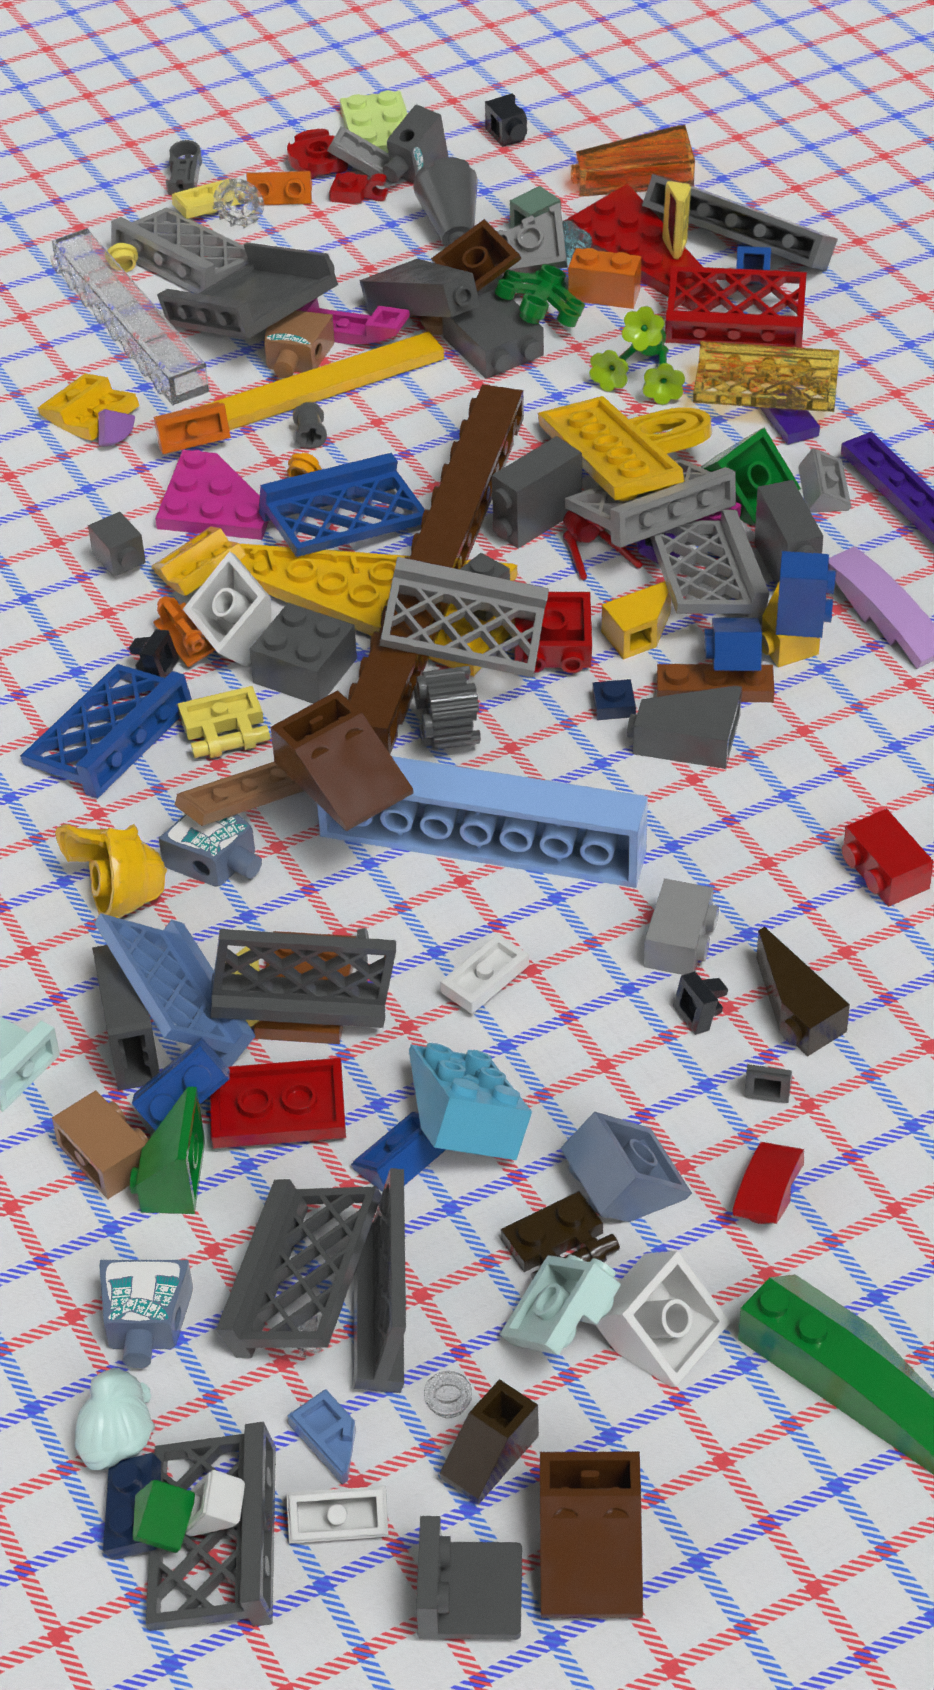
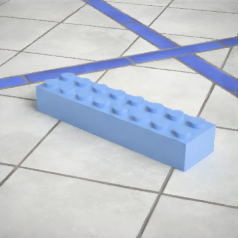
(510, 823)

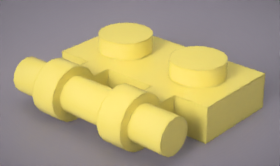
(223, 713)

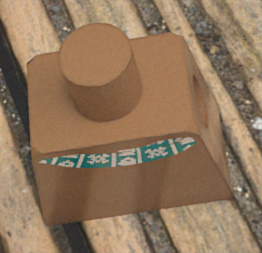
(298, 342)

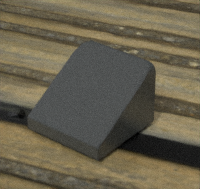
(768, 1083)

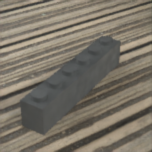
(749, 225)

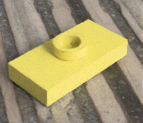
(197, 200)

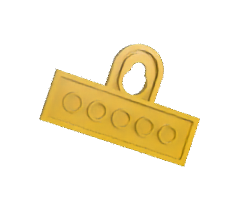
(625, 452)

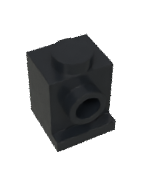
(510, 122)

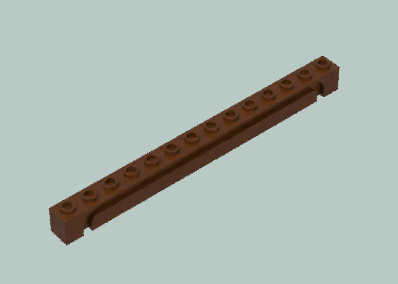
(445, 540)

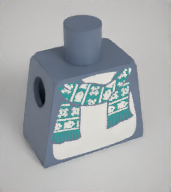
(210, 851)
(144, 1305)

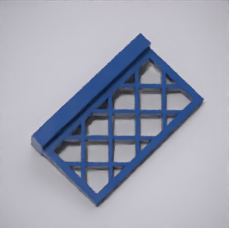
(338, 488)
(122, 740)

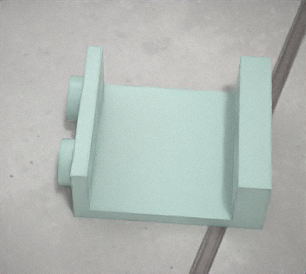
(23, 1057)

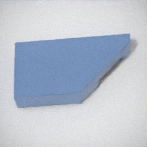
(327, 1432)

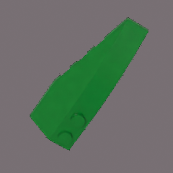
(841, 1362)

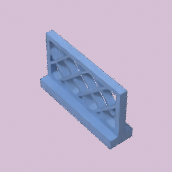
(173, 984)

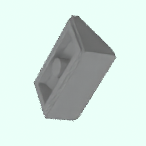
(824, 482)

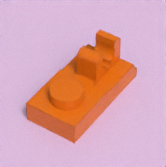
(191, 427)

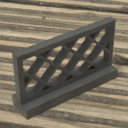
(298, 995)
(268, 1264)
(382, 1295)
(253, 1536)

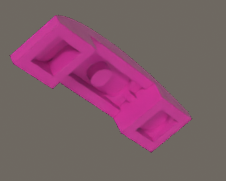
(361, 328)

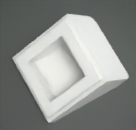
(216, 1503)

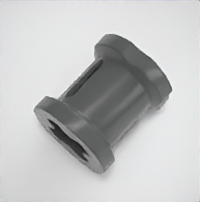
(310, 430)

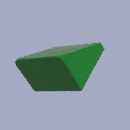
(162, 1515)

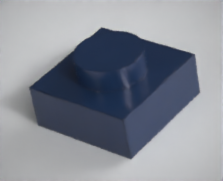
(613, 699)

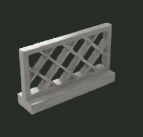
(178, 262)
(658, 511)
(736, 563)
(468, 594)

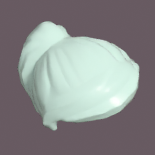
(113, 1420)

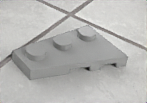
(538, 241)

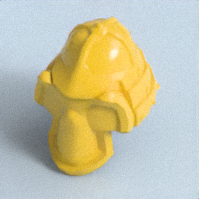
(121, 866)

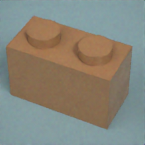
(100, 1142)

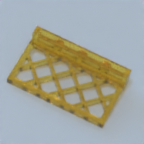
(760, 364)

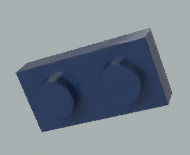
(123, 1484)

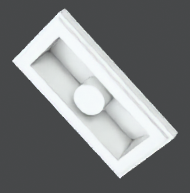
(337, 1514)

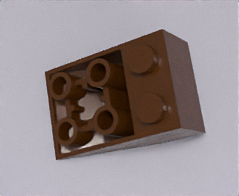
(339, 760)
(591, 1535)

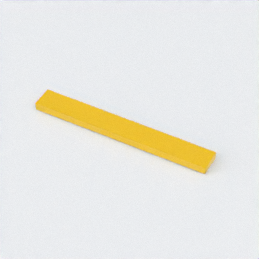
(331, 379)

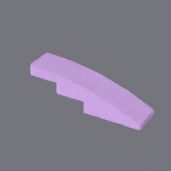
(885, 602)

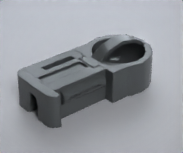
(184, 171)

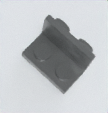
(467, 1587)

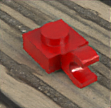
(355, 187)

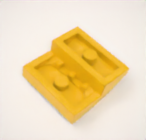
(79, 403)
(196, 560)

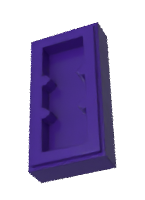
(792, 424)

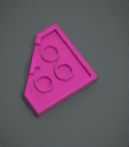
(210, 494)

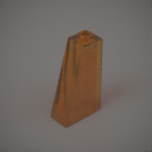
(633, 161)

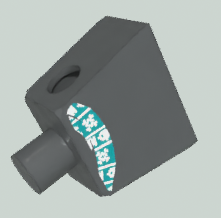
(415, 144)

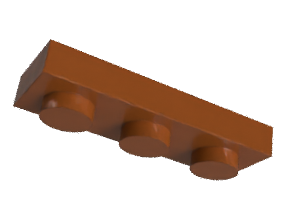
(684, 678)

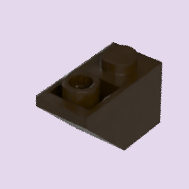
(491, 1441)

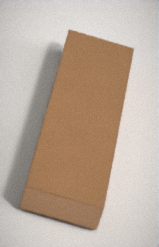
(236, 794)

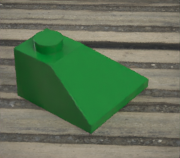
(755, 465)
(172, 1160)

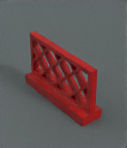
(734, 325)

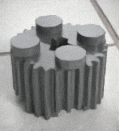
(448, 708)

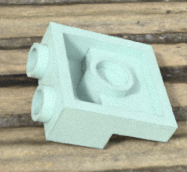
(557, 1300)

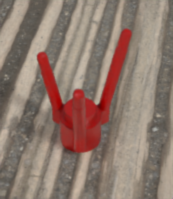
(585, 531)

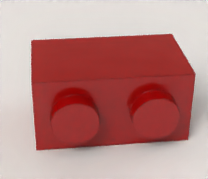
(887, 857)

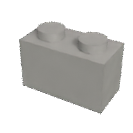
(680, 927)

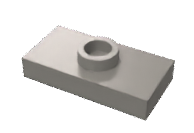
(358, 152)

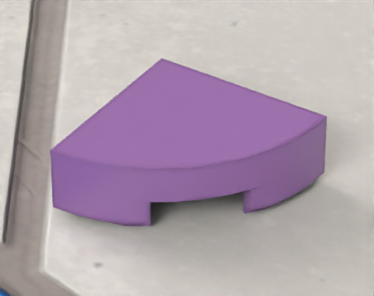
(114, 427)

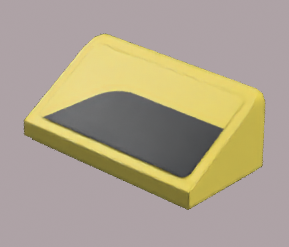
(676, 217)

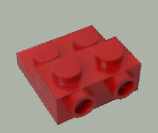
(564, 633)

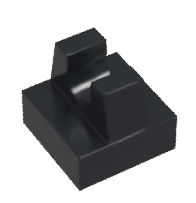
(156, 653)
(698, 1001)

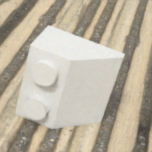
(231, 610)
(663, 1317)

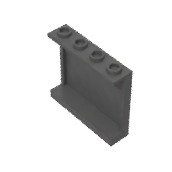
(254, 296)

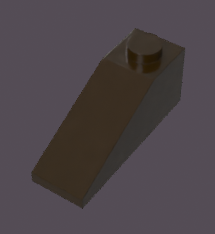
(802, 1002)

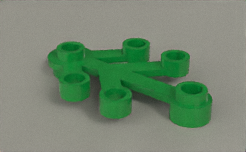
(541, 289)

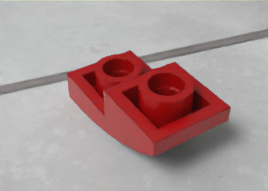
(768, 1182)

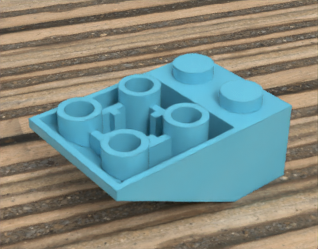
(467, 1102)

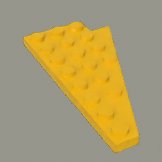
(347, 588)

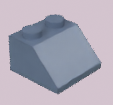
(623, 1168)

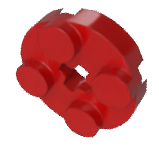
(311, 153)

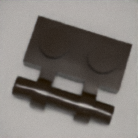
(557, 1230)

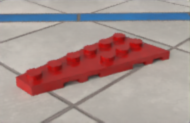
(626, 226)

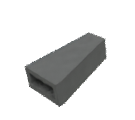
(422, 289)
(126, 1024)

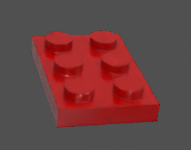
(279, 1104)

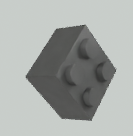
(303, 653)

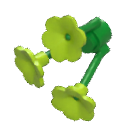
(648, 338)

